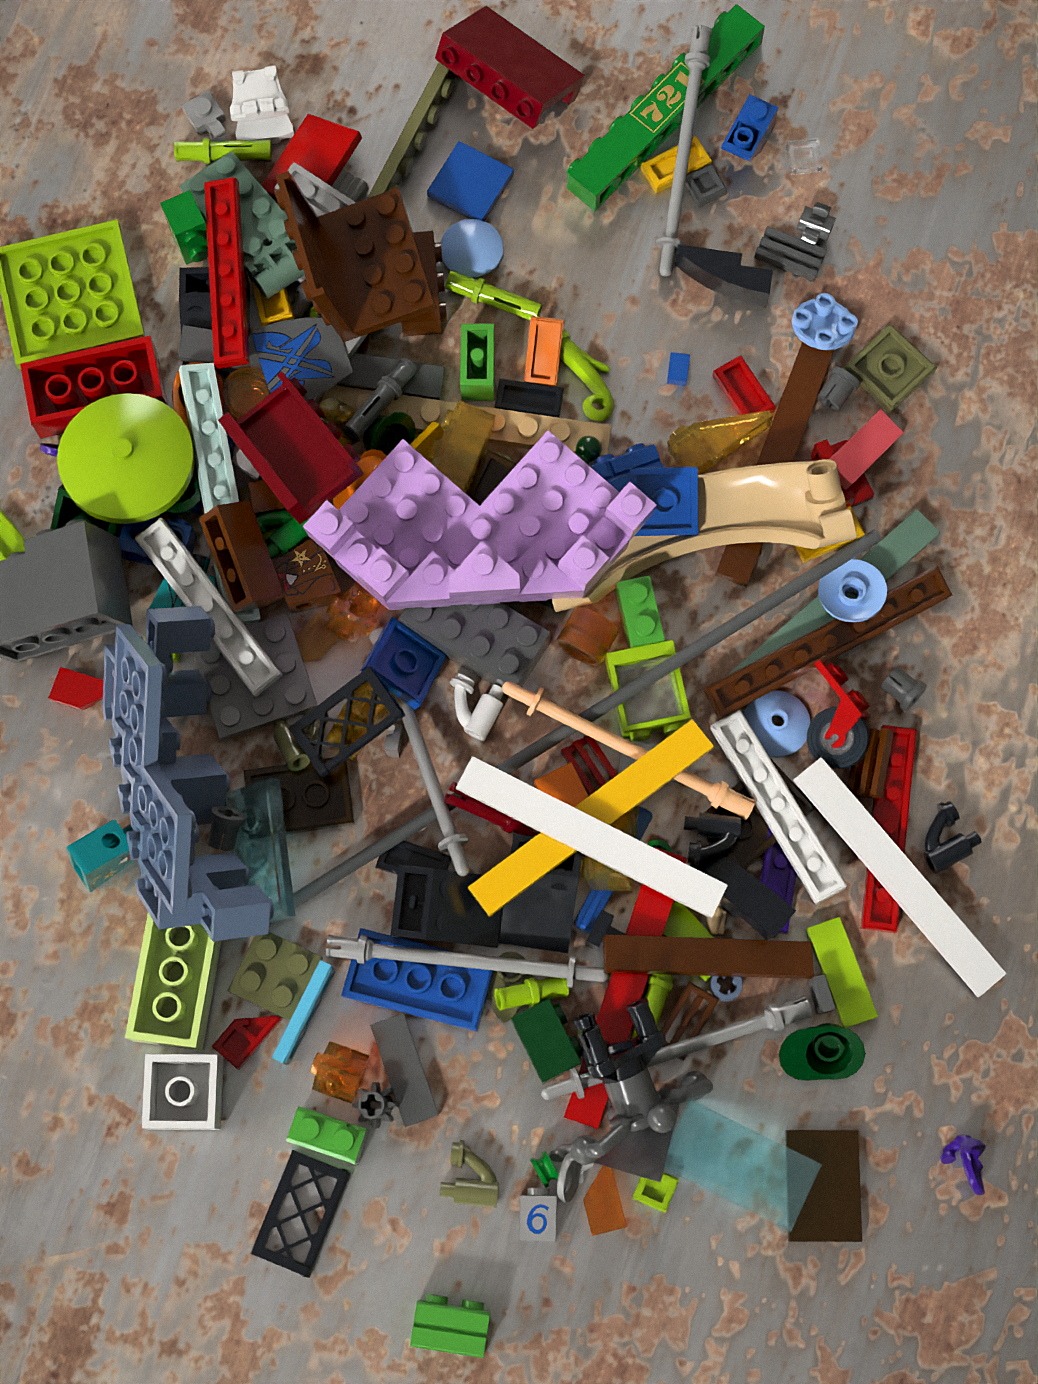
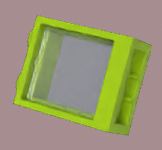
(657, 707)

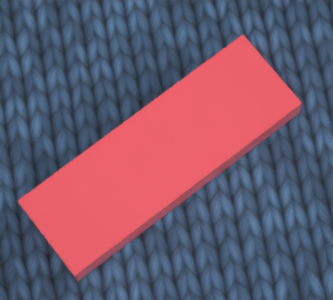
(865, 448)

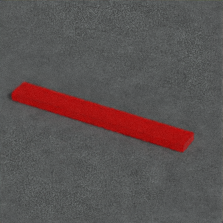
(623, 988)

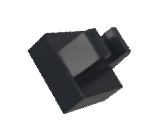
(600, 929)

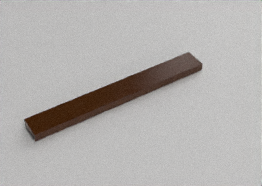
(781, 445)
(824, 644)

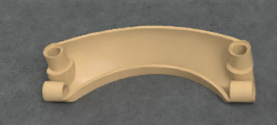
(744, 505)

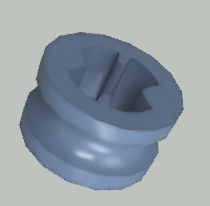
(715, 987)

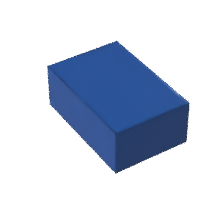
(678, 369)

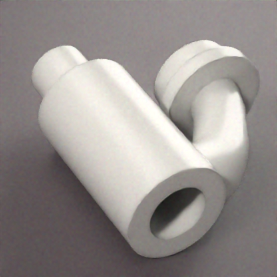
(486, 711)

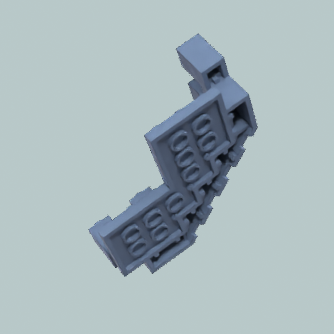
(172, 793)

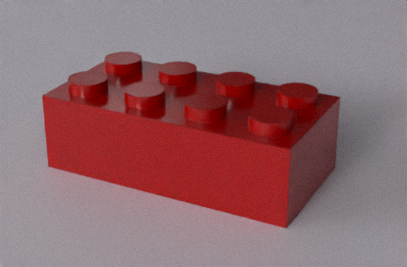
(69, 382)

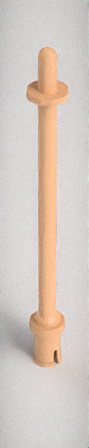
(717, 793)

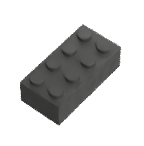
(482, 638)

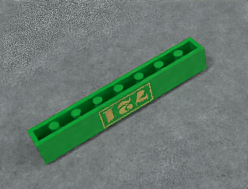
(660, 111)

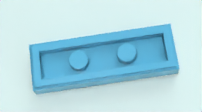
(304, 1013)

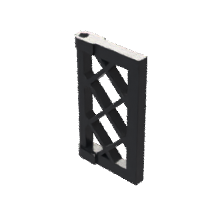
(320, 713)
(272, 1221)

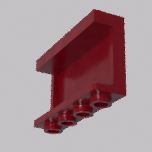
(508, 65)
(294, 449)

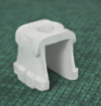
(260, 106)

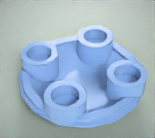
(471, 248)
(824, 323)

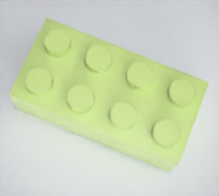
(173, 986)

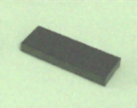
(404, 1070)

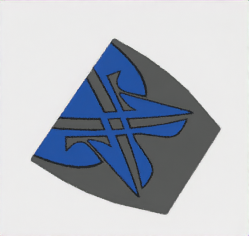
(302, 350)

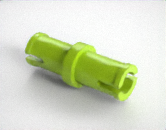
(530, 992)

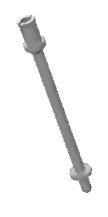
(696, 61)
(452, 841)
(364, 950)
(773, 1017)

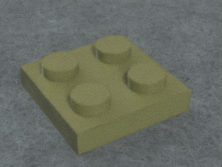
(274, 974)

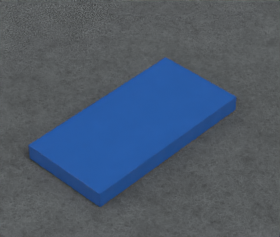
(419, 989)

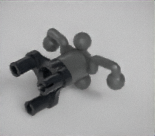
(629, 1083)

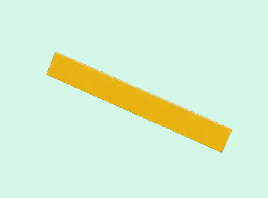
(606, 804)

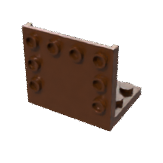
(357, 260)

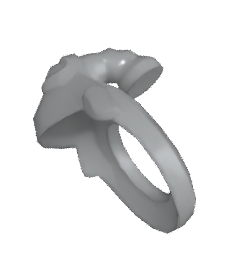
(575, 1172)

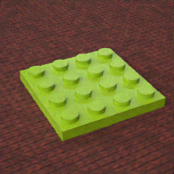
(68, 292)

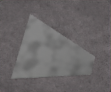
(641, 1152)

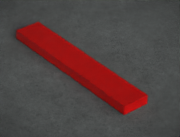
(226, 273)
(891, 812)

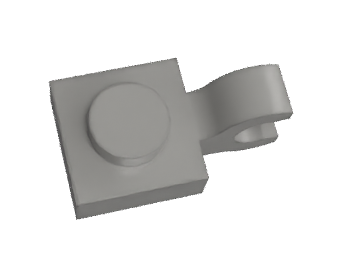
(206, 116)

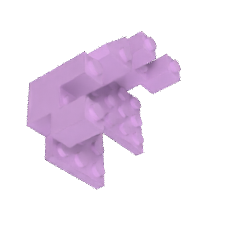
(430, 545)

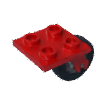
(840, 731)

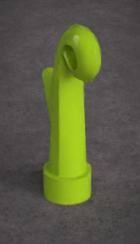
(585, 368)

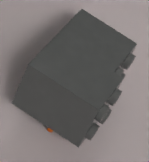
(61, 591)

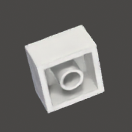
(182, 1092)

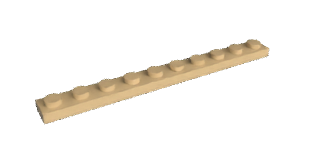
(510, 427)

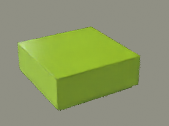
(655, 1193)

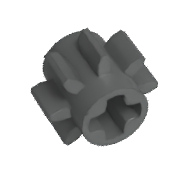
(816, 223)
(375, 1114)

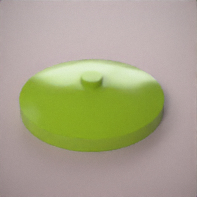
(126, 458)

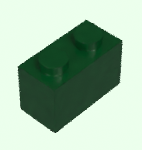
(547, 1041)

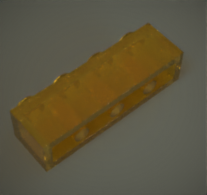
(462, 443)

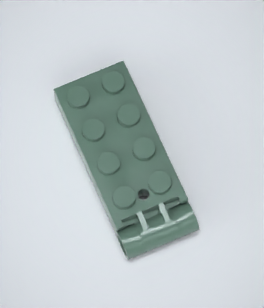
(264, 236)

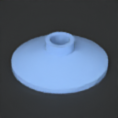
(860, 579)
(784, 739)

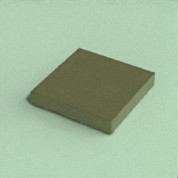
(890, 368)

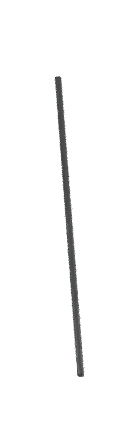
(599, 709)

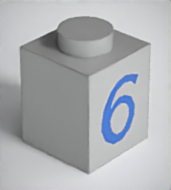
(537, 1216)

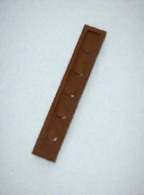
(707, 956)

